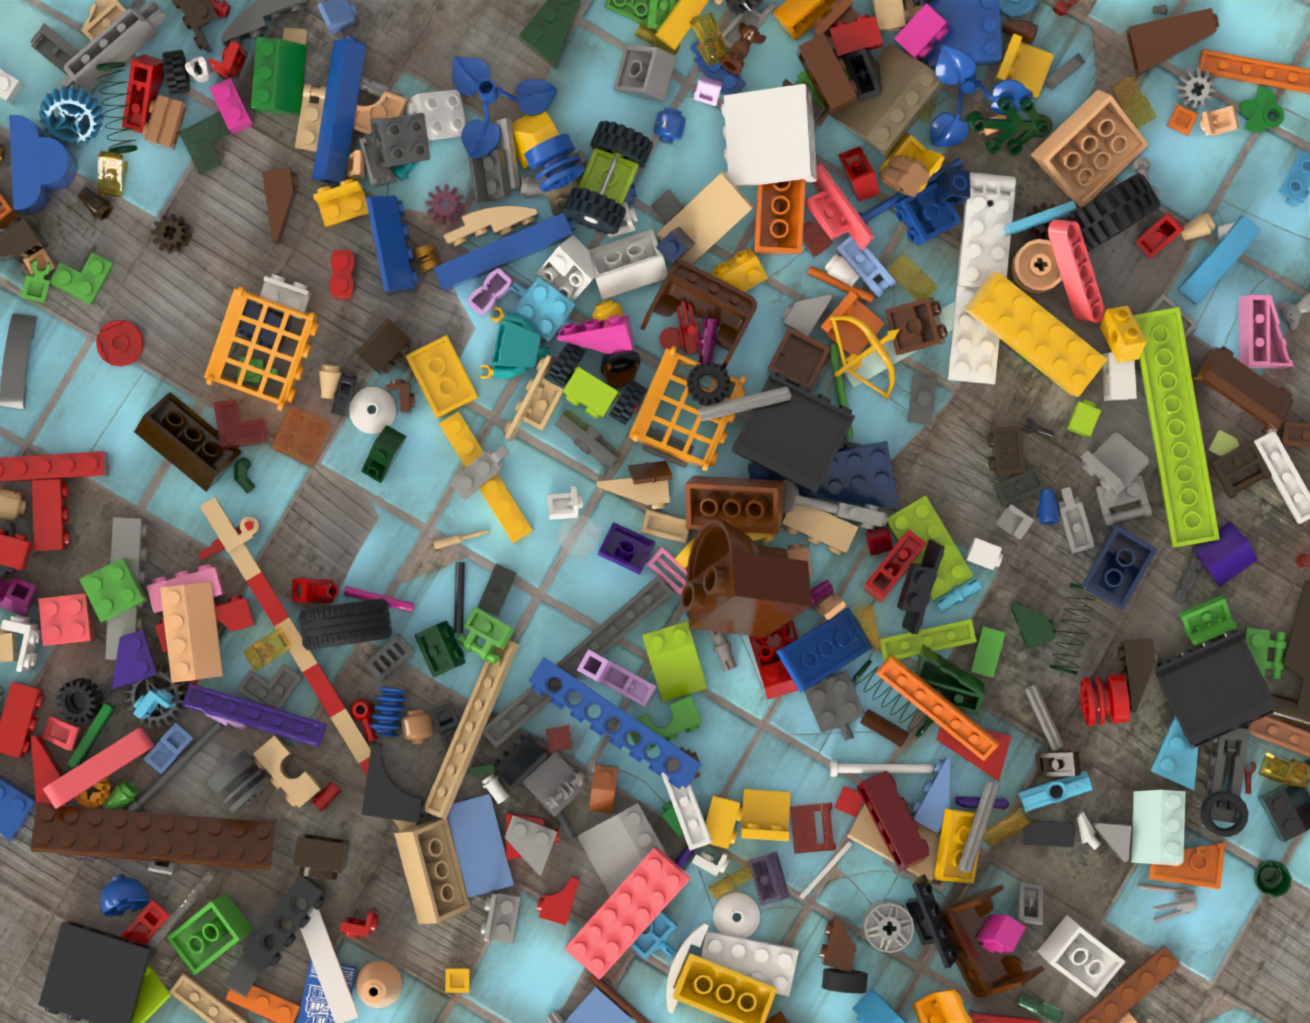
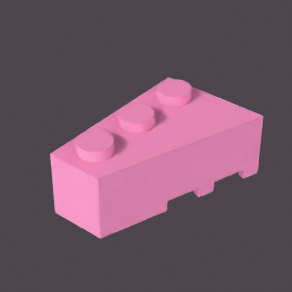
(1260, 334)

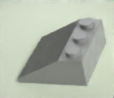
(619, 845)

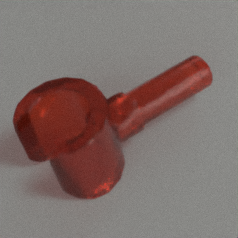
(1061, 7)
(1248, 776)

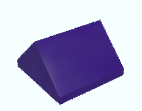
(626, 548)
(1225, 556)

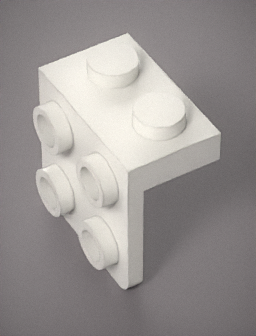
(442, 113)
(31, 637)

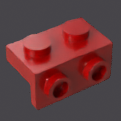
(355, 927)

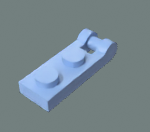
(866, 266)

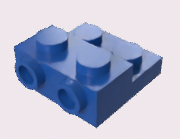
(925, 215)

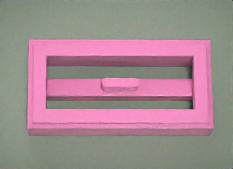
(668, 568)

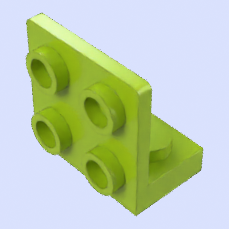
(151, 996)

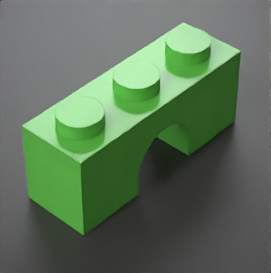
(684, 718)

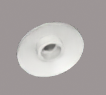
(384, 414)
(736, 903)

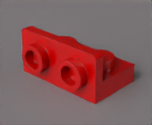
(233, 61)

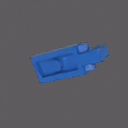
(731, 83)

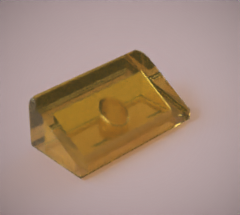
(1006, 828)

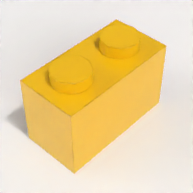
(721, 820)

